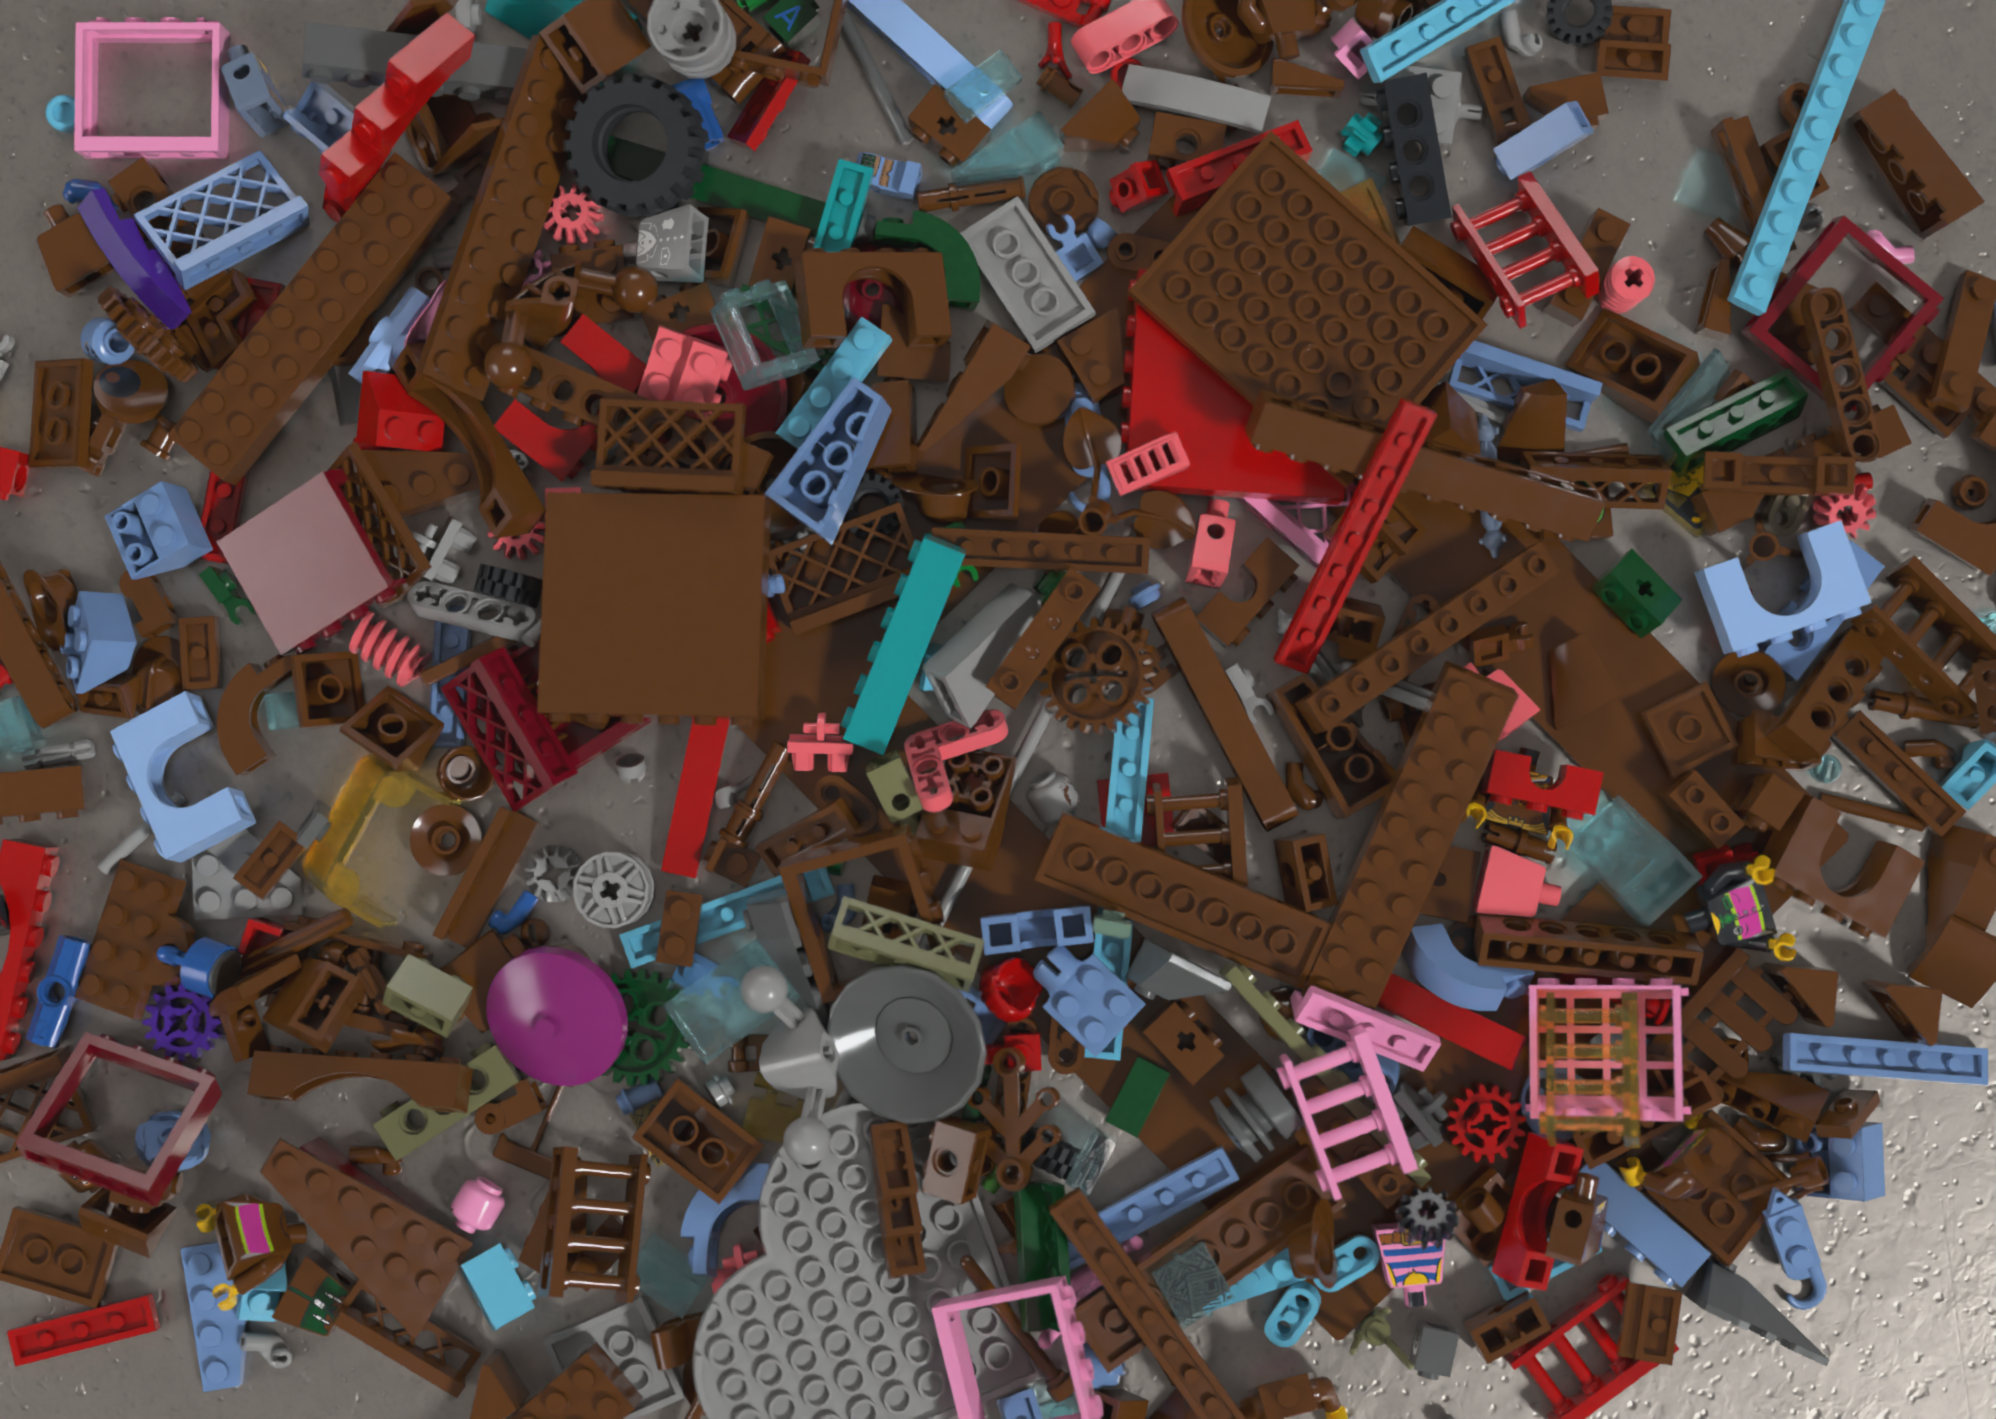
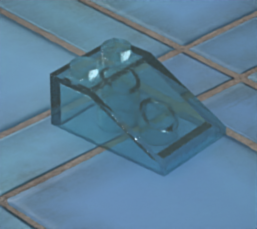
(712, 1008)

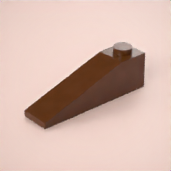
(1961, 878)

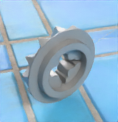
(538, 865)

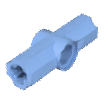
(390, 335)

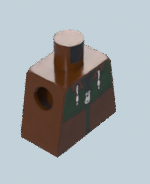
(314, 1295)

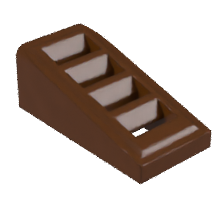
(1299, 81)
(1715, 310)

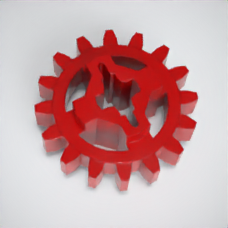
(1469, 1123)

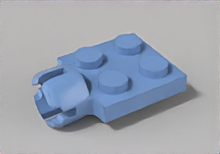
(1087, 998)

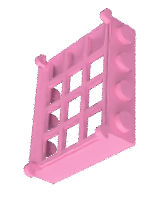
(1650, 1107)

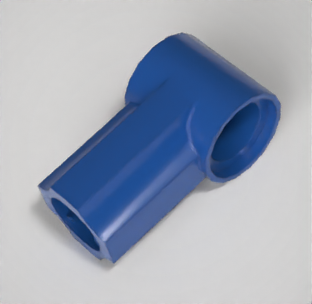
(698, 93)

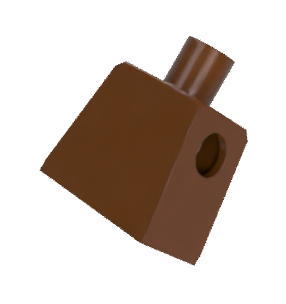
(71, 252)

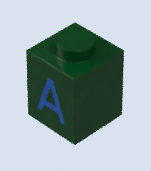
(792, 21)

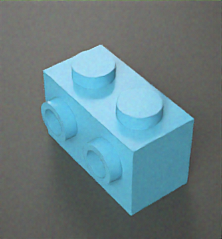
(497, 1286)

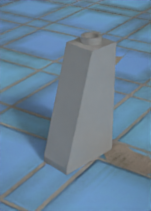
(976, 652)

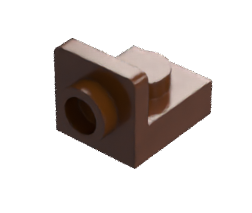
(731, 861)

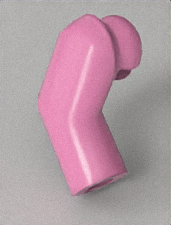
(1904, 254)

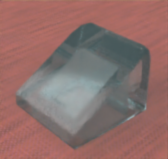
(281, 711)

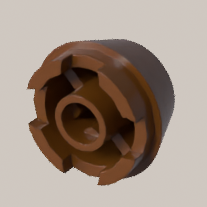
(1383, 16)

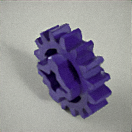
(172, 1012)

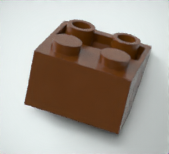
(594, 41)
(315, 1002)

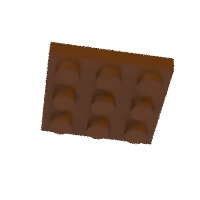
(1715, 1214)

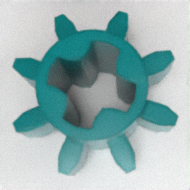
(1362, 134)

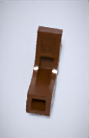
(239, 714)

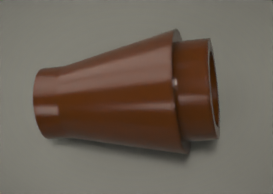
(1728, 241)

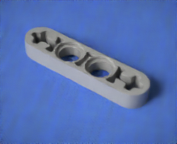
(470, 615)

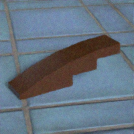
(897, 1199)

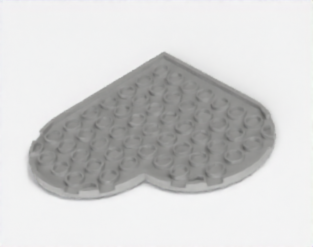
(818, 1320)

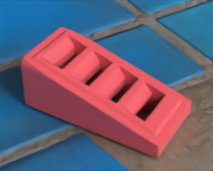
(1156, 446)

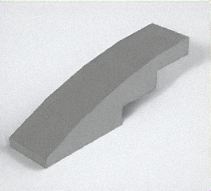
(1195, 98)

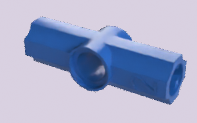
(50, 1012)

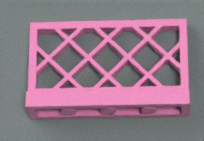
(1291, 528)

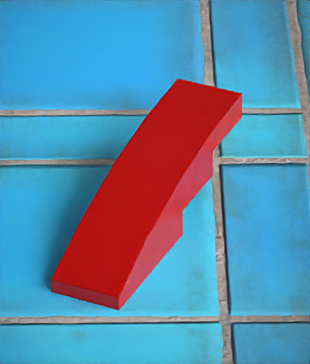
(1452, 1022)

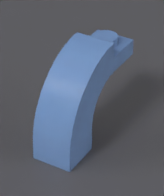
(1457, 978)
(706, 1217)

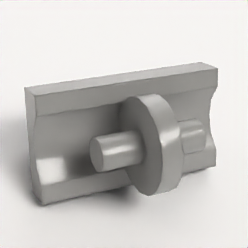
(450, 535)

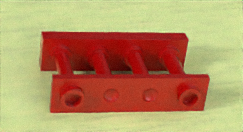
(1545, 223)
(1594, 1389)

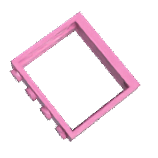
(140, 31)
(958, 1358)

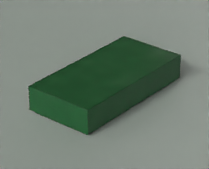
(1137, 1096)

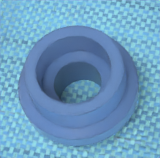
(1144, 594)

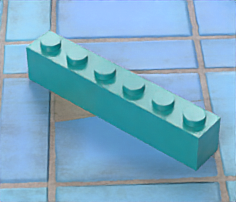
(904, 643)

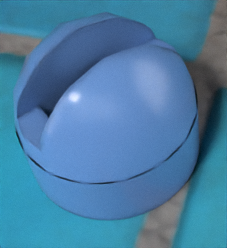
(1100, 233)

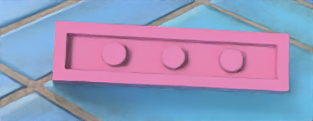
(1388, 1035)

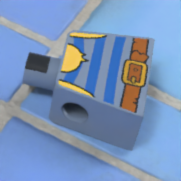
(254, 91)

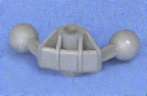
(795, 1060)

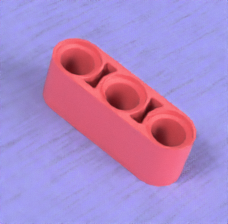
(1123, 33)

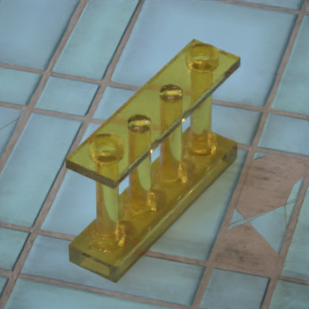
(1623, 1051)

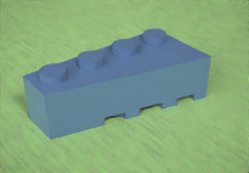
(832, 460)
(1647, 1229)

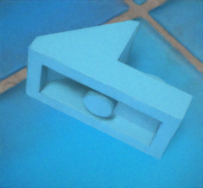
(1973, 774)
(263, 1300)

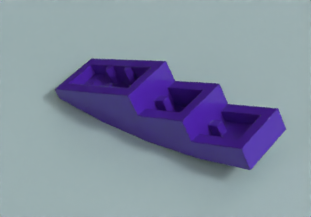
(140, 268)

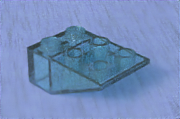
(1633, 861)

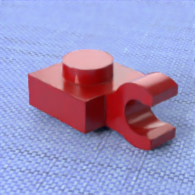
(1708, 860)
(1027, 1042)

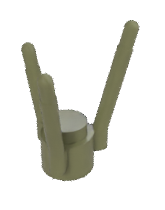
(1377, 1331)

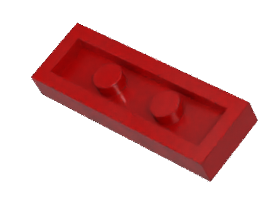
(764, 106)

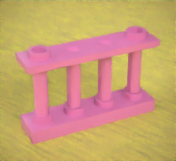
(1382, 1118)

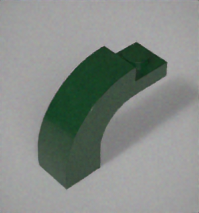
(937, 235)

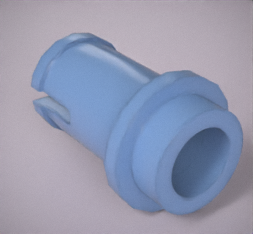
(639, 1096)

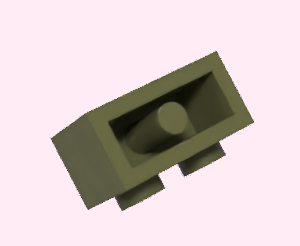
(427, 995)

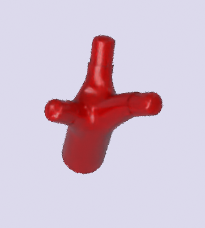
(1054, 49)

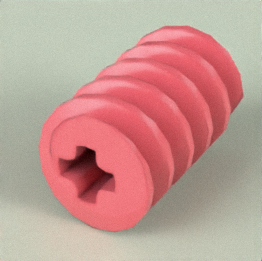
(1626, 284)
(388, 652)

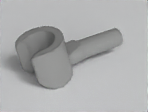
(725, 796)

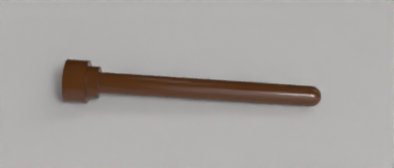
(1059, 1382)

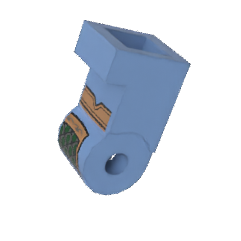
(893, 176)

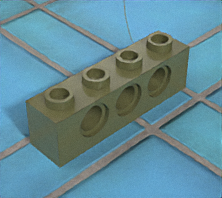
(404, 1137)

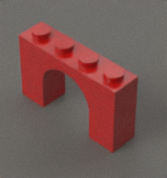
(562, 449)

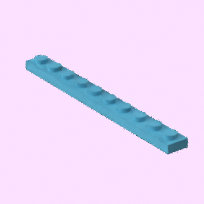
(1805, 155)
(1125, 817)

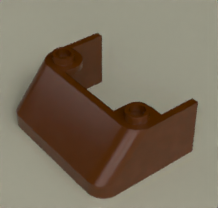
(446, 127)

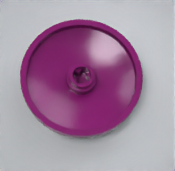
(557, 1016)

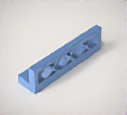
(1521, 371)

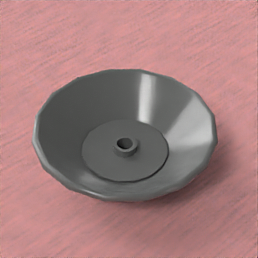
(890, 1069)

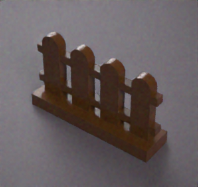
(1728, 1012)

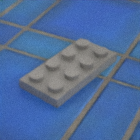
(1027, 275)

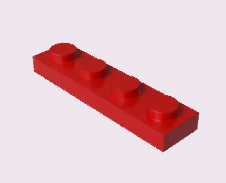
(83, 1329)

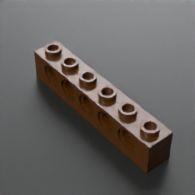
(1587, 948)

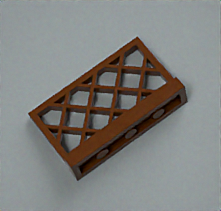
(669, 479)
(387, 514)
(849, 600)
(24, 1076)

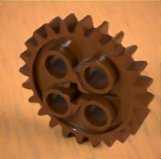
(147, 334)
(1096, 708)

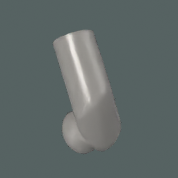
(269, 1346)

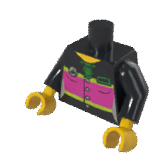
(1738, 910)

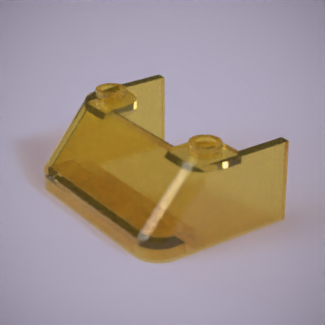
(367, 787)

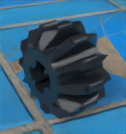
(1426, 1205)

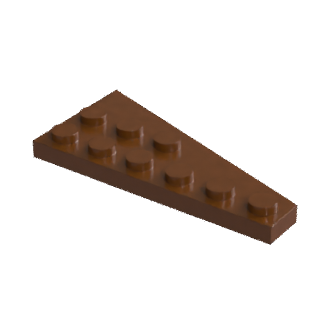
(385, 1243)

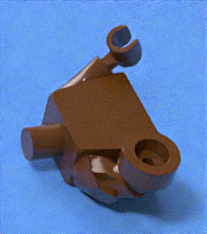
(1288, 21)

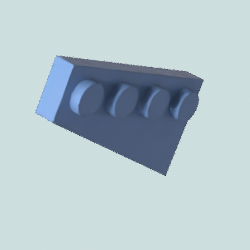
(215, 1330)

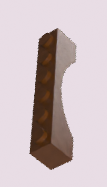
(505, 493)
(1726, 509)
(291, 1076)

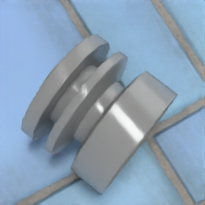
(671, 32)
(635, 893)

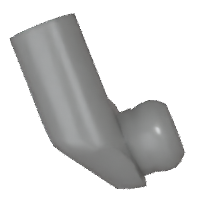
(1516, 39)

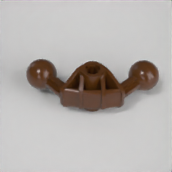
(548, 309)

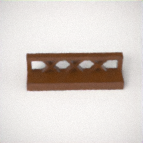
(1745, 168)
(1606, 469)
(486, 877)
(403, 1351)

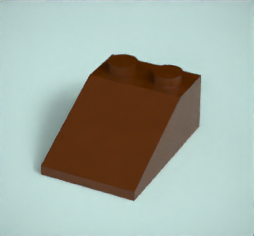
(1634, 364)
(698, 1140)

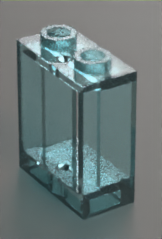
(739, 343)

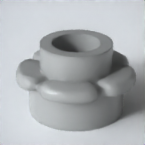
(719, 1090)

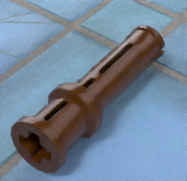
(753, 812)

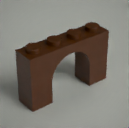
(913, 276)
(1954, 533)
(1869, 901)

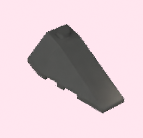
(1736, 1300)

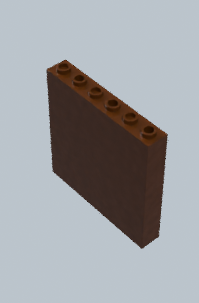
(654, 607)

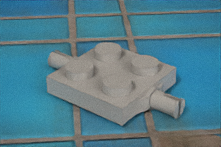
(1445, 99)

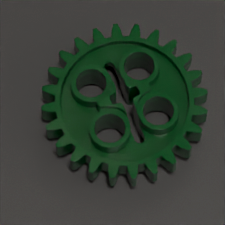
(647, 996)

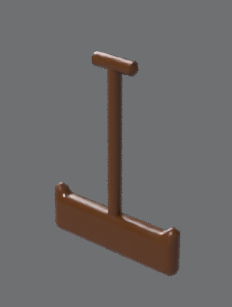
(524, 1157)

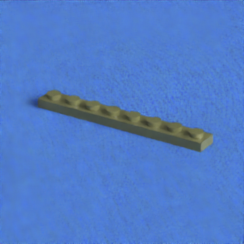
(1291, 1034)

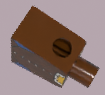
(1578, 1222)

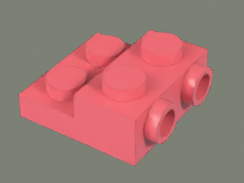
(684, 370)

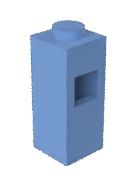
(1543, 140)

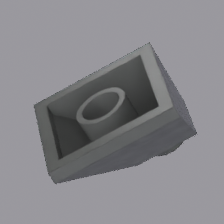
(1171, 975)

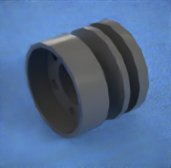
(1256, 1113)

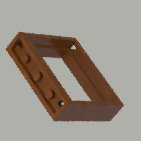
(806, 75)
(804, 911)

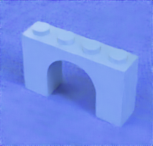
(1834, 591)
(145, 748)

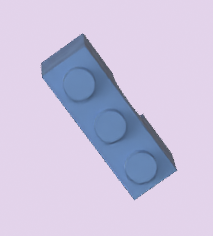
(1037, 929)

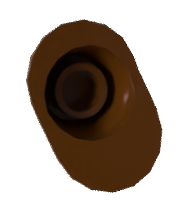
(938, 497)
(50, 601)
(158, 671)
(1313, 1247)

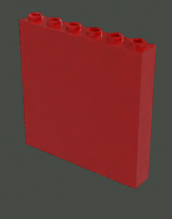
(1182, 394)

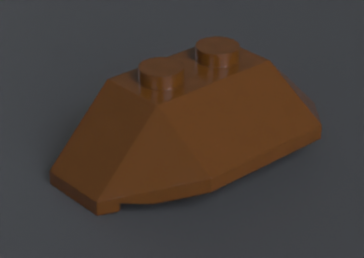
(1697, 1094)

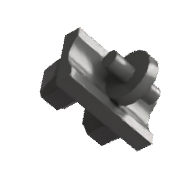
(1424, 1111)

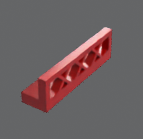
(1201, 177)

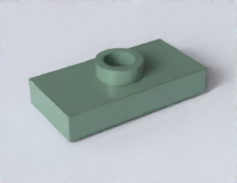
(1112, 924)

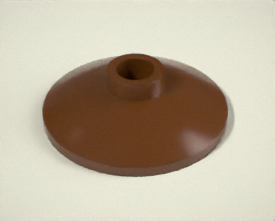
(1744, 696)
(428, 843)

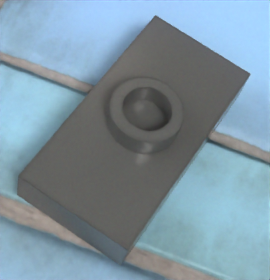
(314, 825)

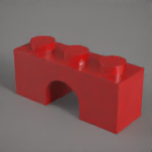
(1573, 792)

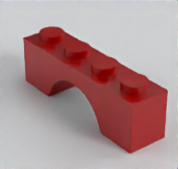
(1523, 1238)

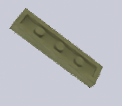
(890, 952)

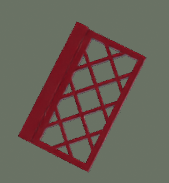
(517, 706)

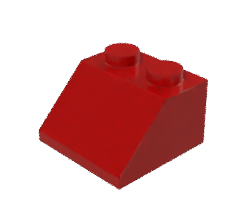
(394, 418)

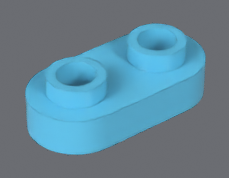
(1348, 1266)
(1293, 1311)

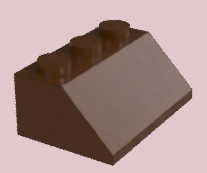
(1452, 270)

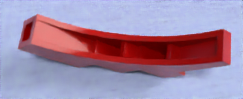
(386, 113)

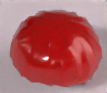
(1009, 989)

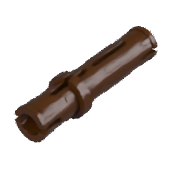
(1009, 188)
(1909, 705)

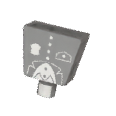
(671, 245)

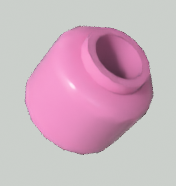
(477, 1205)

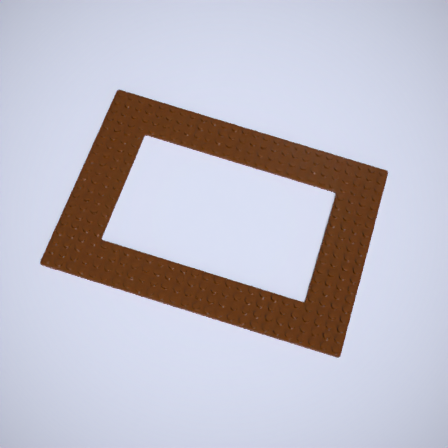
(823, 665)

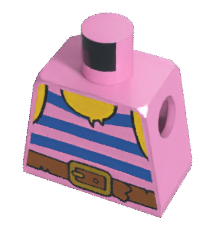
(1408, 1264)

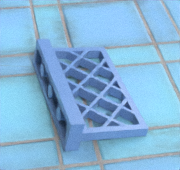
(233, 245)

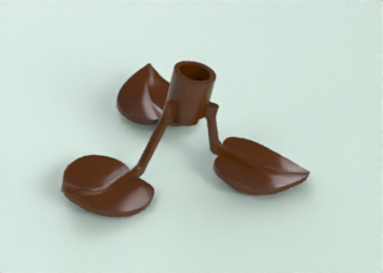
(1094, 441)

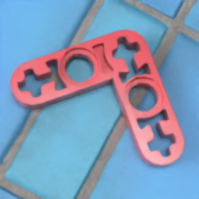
(925, 753)

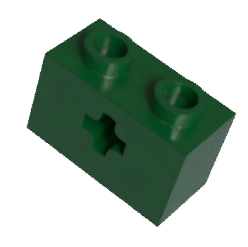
(1636, 593)

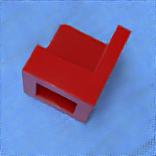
(259, 933)

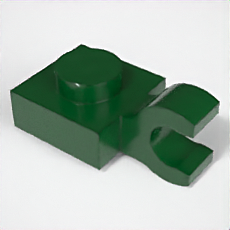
(223, 587)

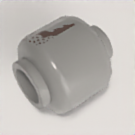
(1051, 795)

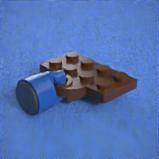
(148, 945)

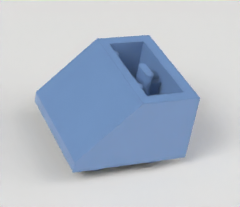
(158, 531)
(97, 639)
(1852, 1164)

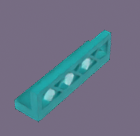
(844, 206)

